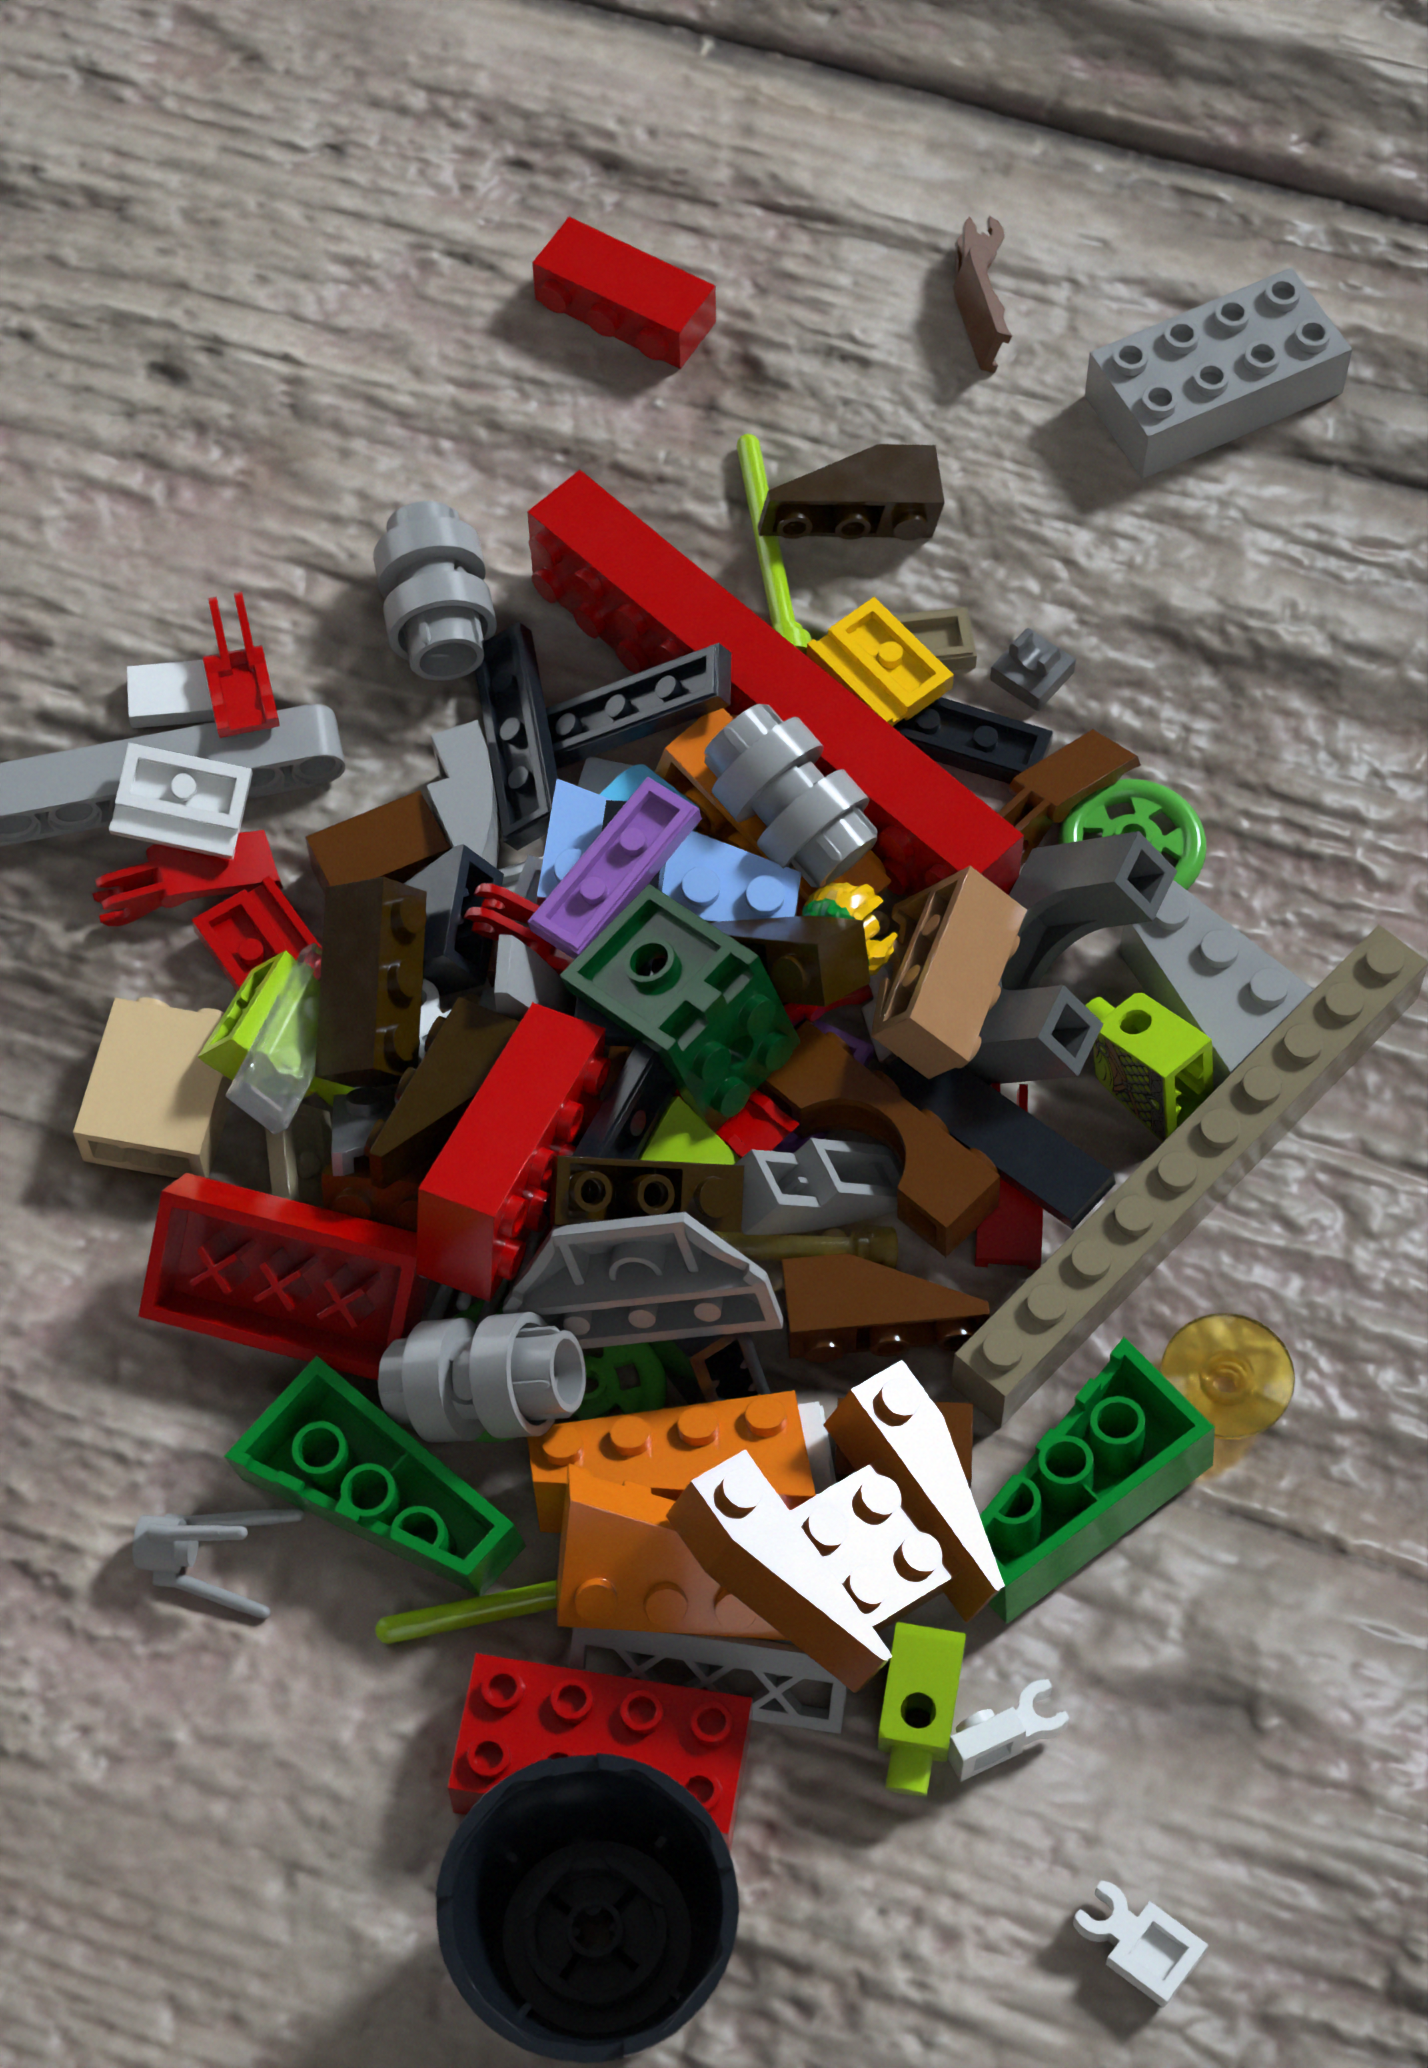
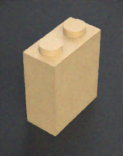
(151, 1095)

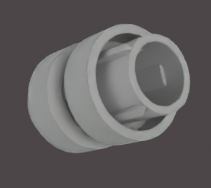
(434, 590)
(771, 773)
(492, 1377)

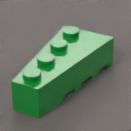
(367, 1475)
(1094, 1478)

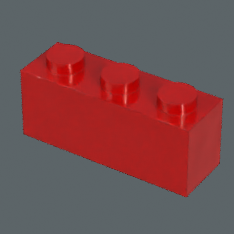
(624, 292)

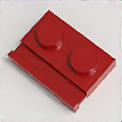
(251, 930)

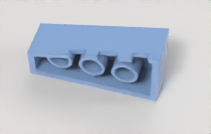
(700, 875)

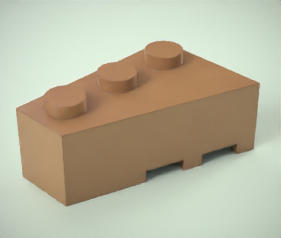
(946, 971)

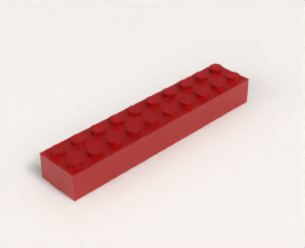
(661, 606)

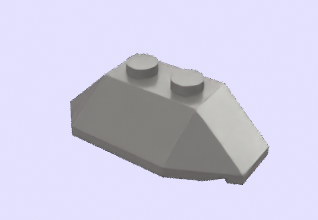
(643, 1283)

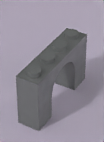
(1066, 896)

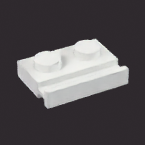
(180, 801)

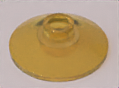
(1236, 1350)

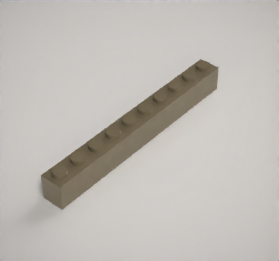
(1187, 1176)

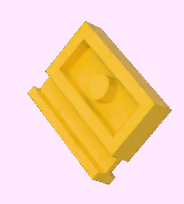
(881, 663)

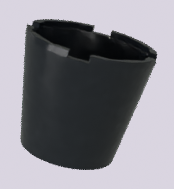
(573, 1847)

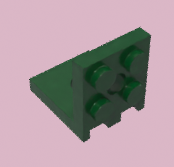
(703, 1013)

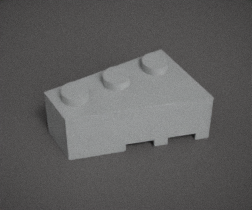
(1211, 977)

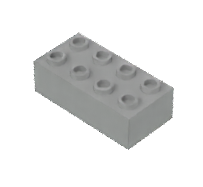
(1217, 372)

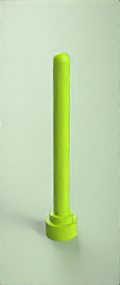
(769, 547)
(467, 1613)

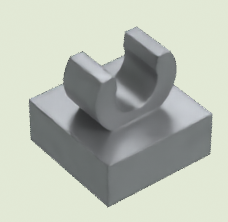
(1032, 669)

